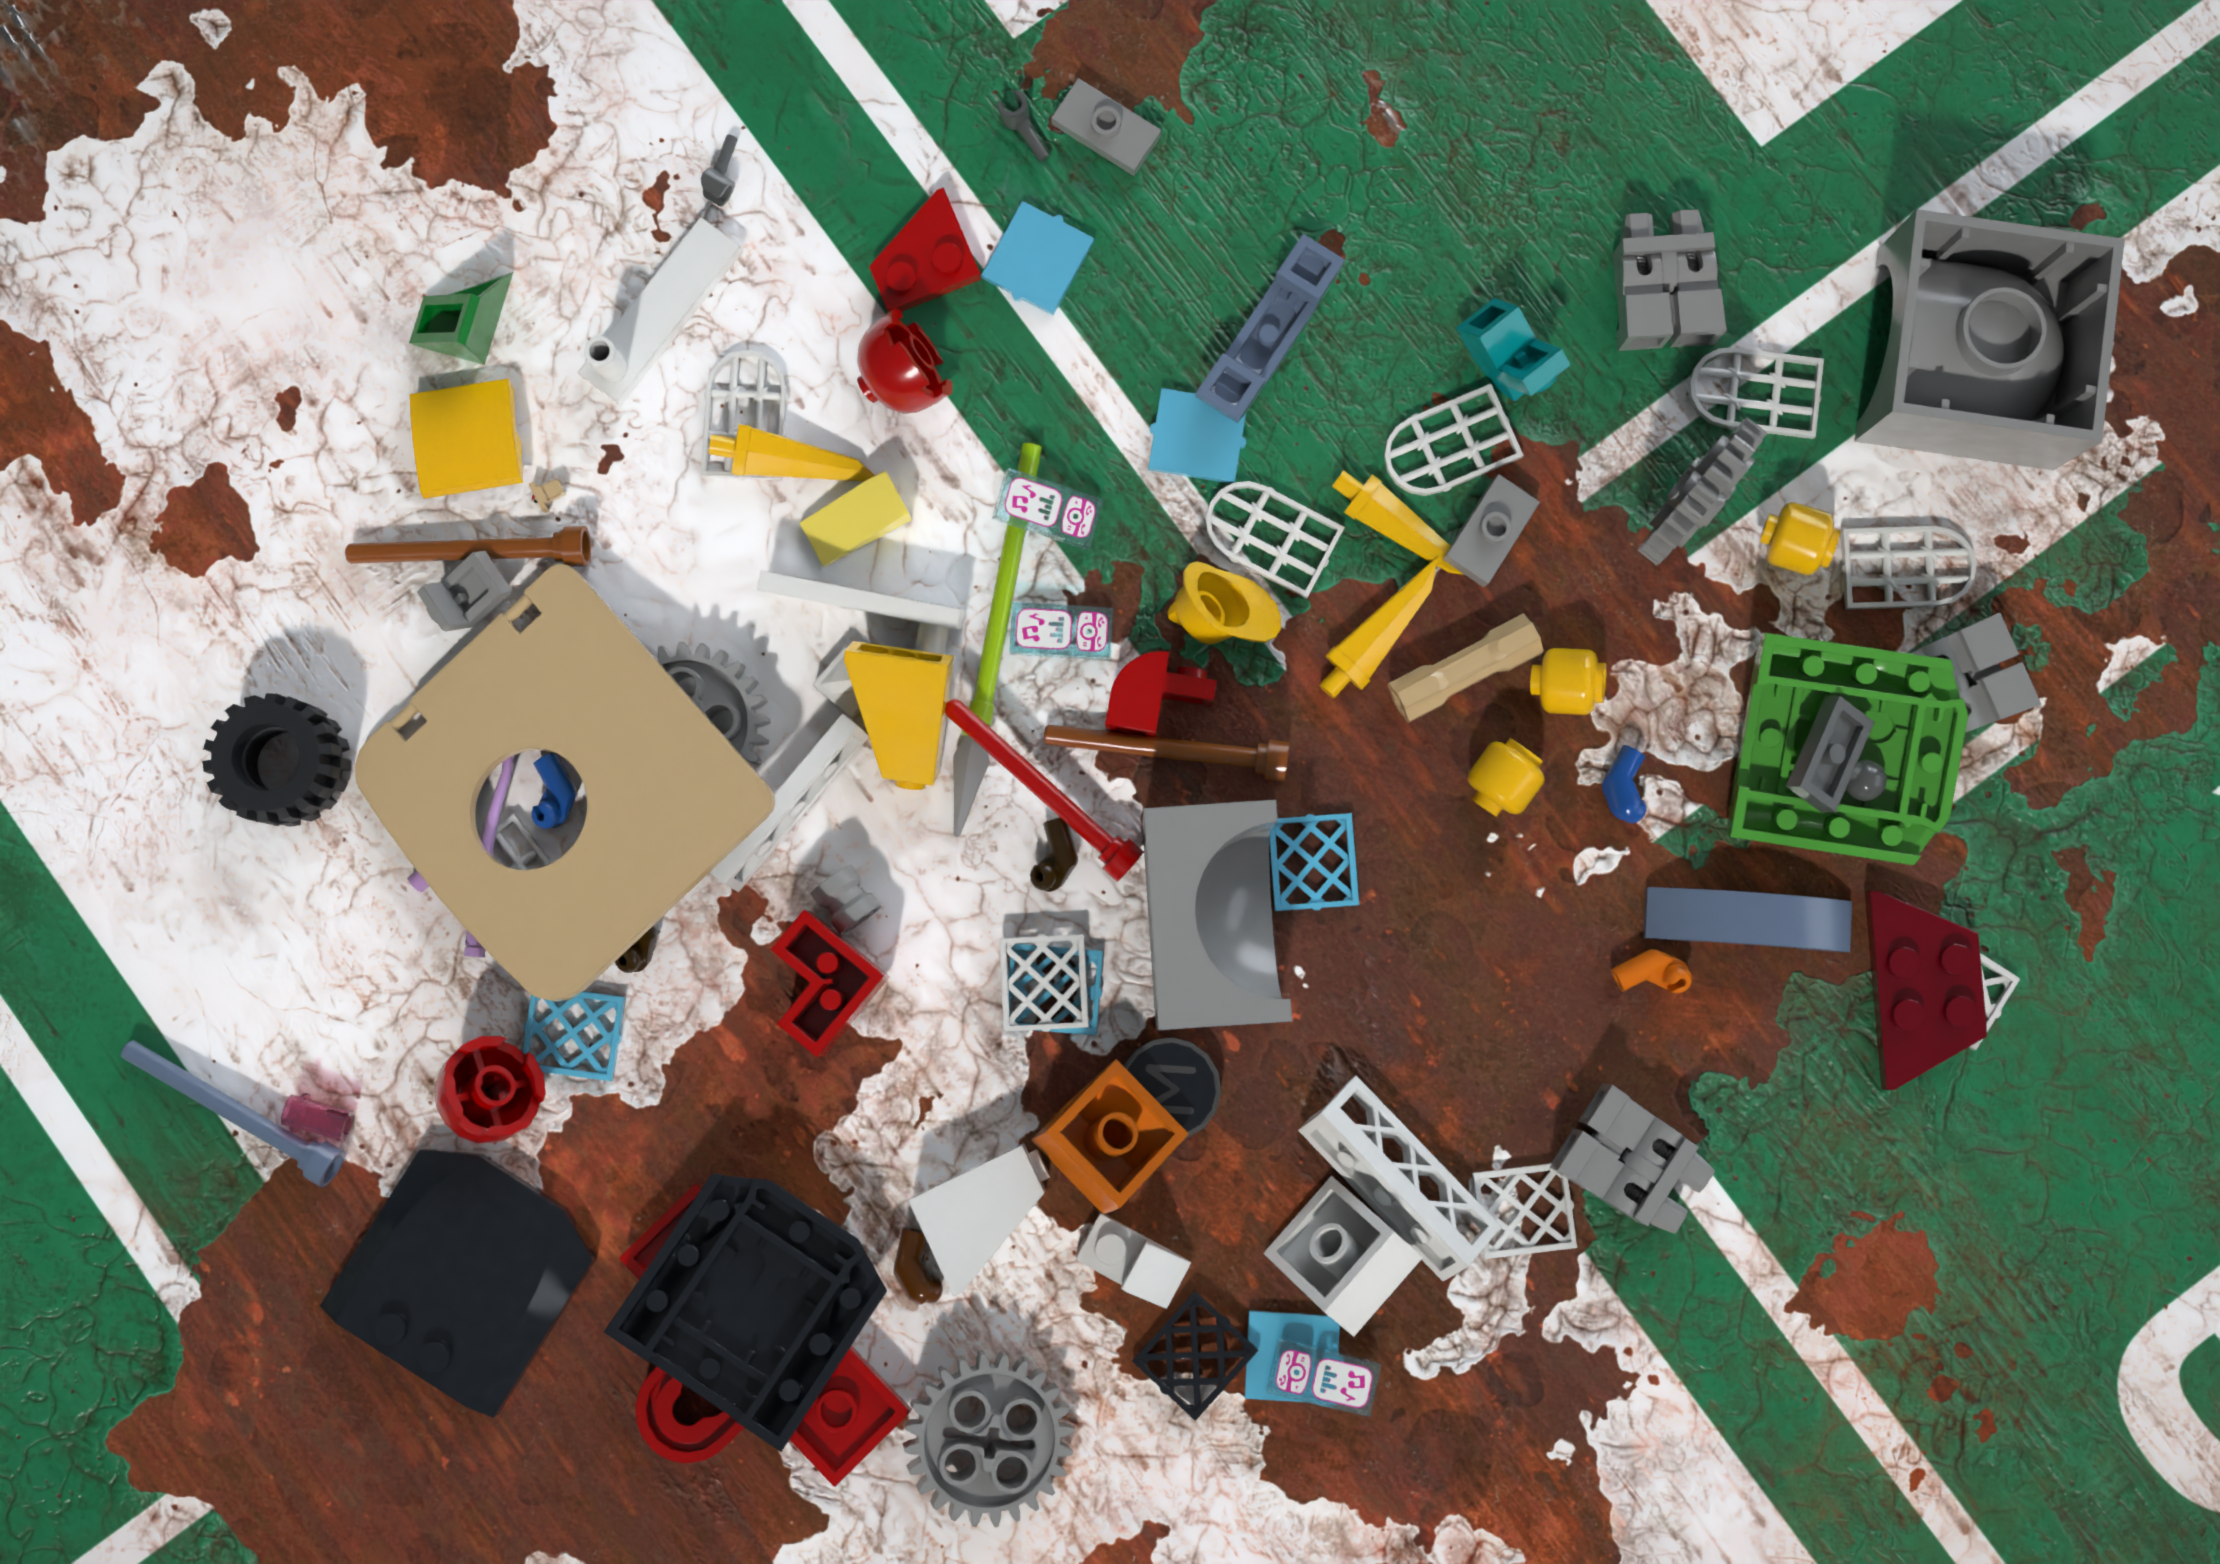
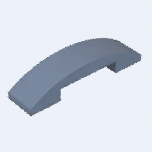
(1271, 329)
(1747, 918)

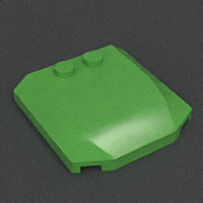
(1913, 738)

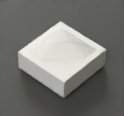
(837, 687)

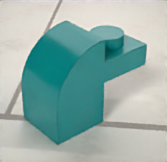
(1509, 351)

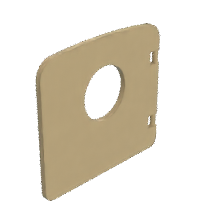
(655, 771)

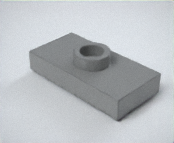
(1106, 127)
(1491, 530)

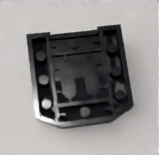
(462, 1276)
(751, 1303)

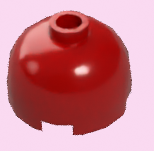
(900, 366)
(489, 1090)

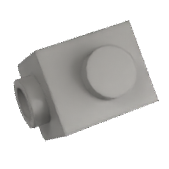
(465, 593)

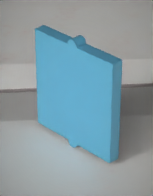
(1037, 258)
(1194, 439)
(1267, 1328)

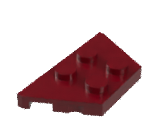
(1923, 988)

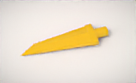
(774, 455)
(1388, 515)
(1369, 643)

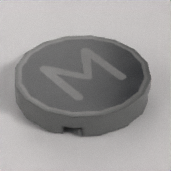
(1179, 1079)

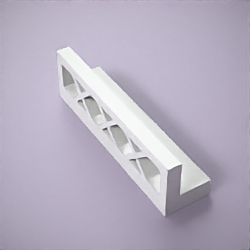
(1394, 1196)

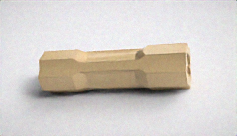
(1496, 652)

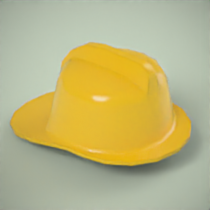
(1223, 606)

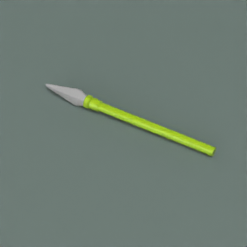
(970, 758)

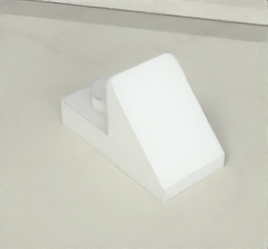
(1133, 1261)

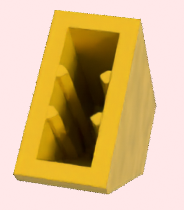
(903, 708)

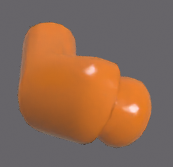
(1656, 968)

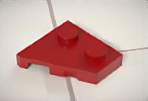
(925, 258)

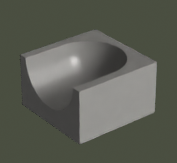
(1995, 340)
(1212, 915)

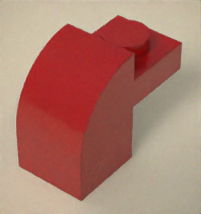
(1142, 686)

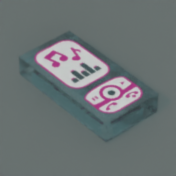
(1047, 509)
(1061, 631)
(1323, 1377)

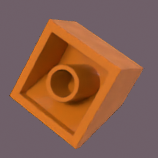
(1110, 1137)

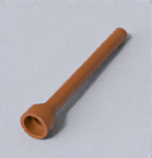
(569, 546)
(1266, 759)

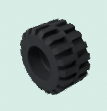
(237, 754)

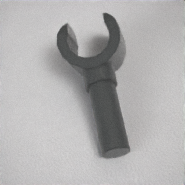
(1020, 121)
(713, 180)

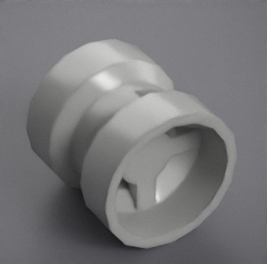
(845, 899)

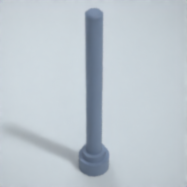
(317, 1160)

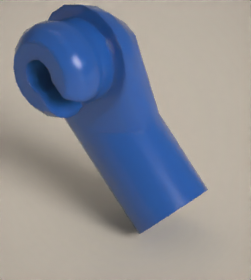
(1620, 788)
(558, 794)

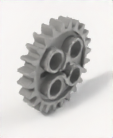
(1702, 491)
(721, 690)
(977, 1485)

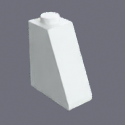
(978, 1211)

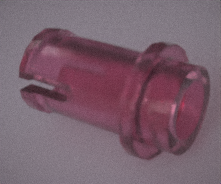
(316, 1117)

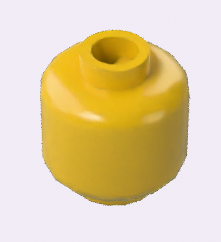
(1800, 538)
(1569, 681)
(1506, 777)

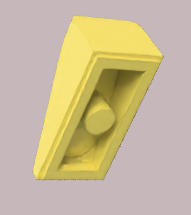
(855, 519)

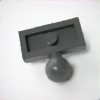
(1831, 757)

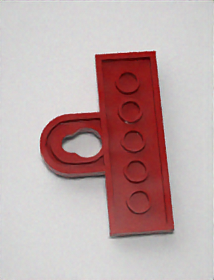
(836, 1433)

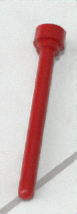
(1114, 852)

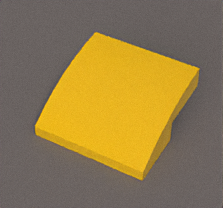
(466, 438)

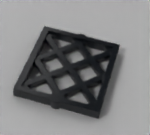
(1167, 1386)

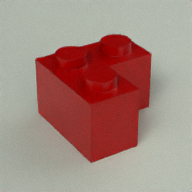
(839, 981)

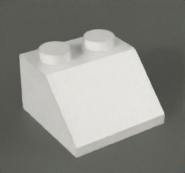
(1342, 1256)

